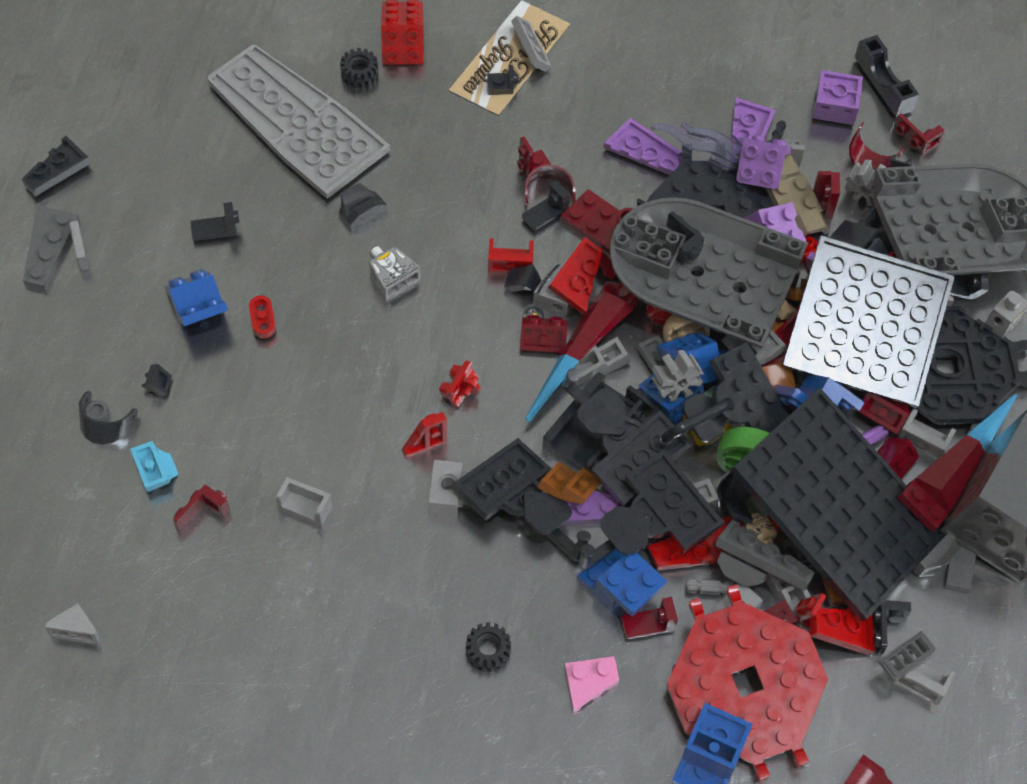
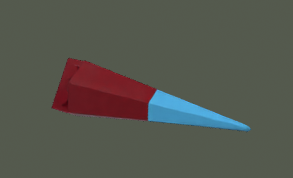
(602, 315)
(940, 485)

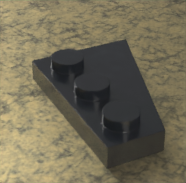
(59, 165)

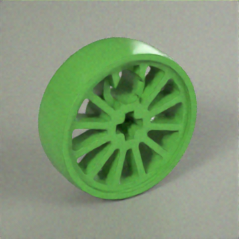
(736, 444)

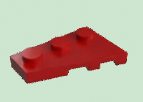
(577, 275)
(843, 629)

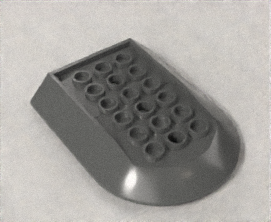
(945, 201)
(732, 256)

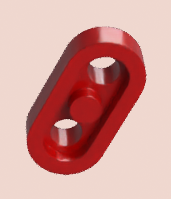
(262, 318)

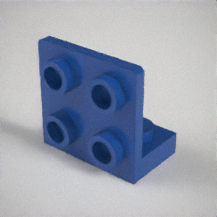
(672, 409)

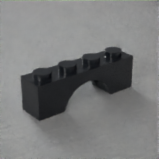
(873, 59)

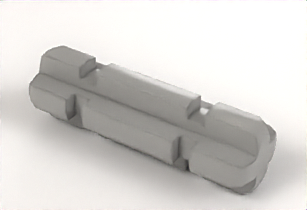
(706, 586)

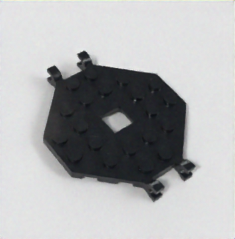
(712, 186)
(985, 371)

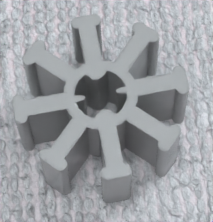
(862, 181)
(677, 375)

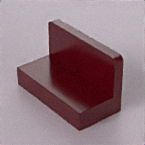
(898, 455)

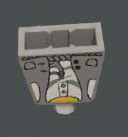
(393, 271)
(1010, 310)

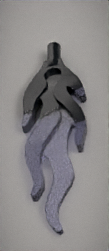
(718, 144)

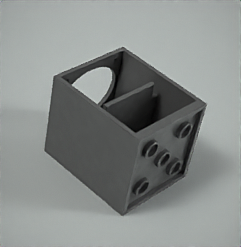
(993, 505)

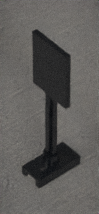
(859, 233)

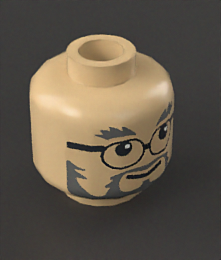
(762, 526)

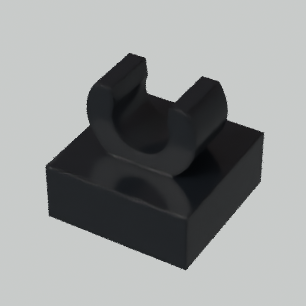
(157, 380)

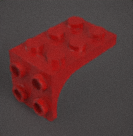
(402, 32)

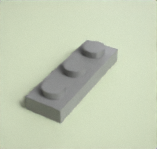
(530, 44)

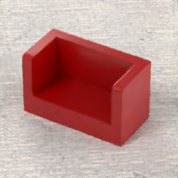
(503, 259)

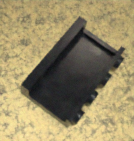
(572, 441)

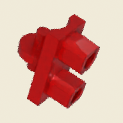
(463, 384)

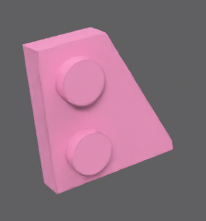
(589, 679)

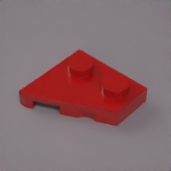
(428, 434)

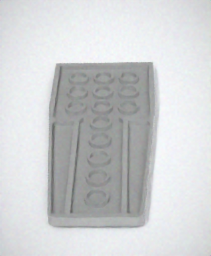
(298, 120)

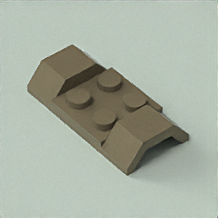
(796, 189)

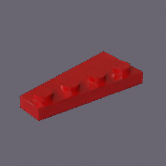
(669, 555)

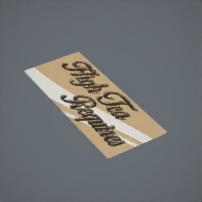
(505, 50)

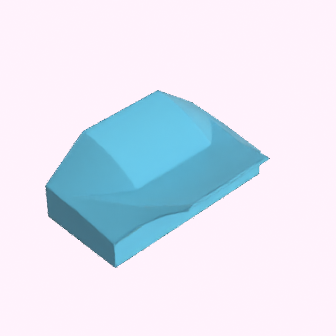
(153, 465)

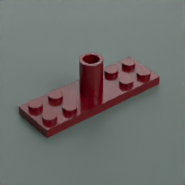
(594, 219)

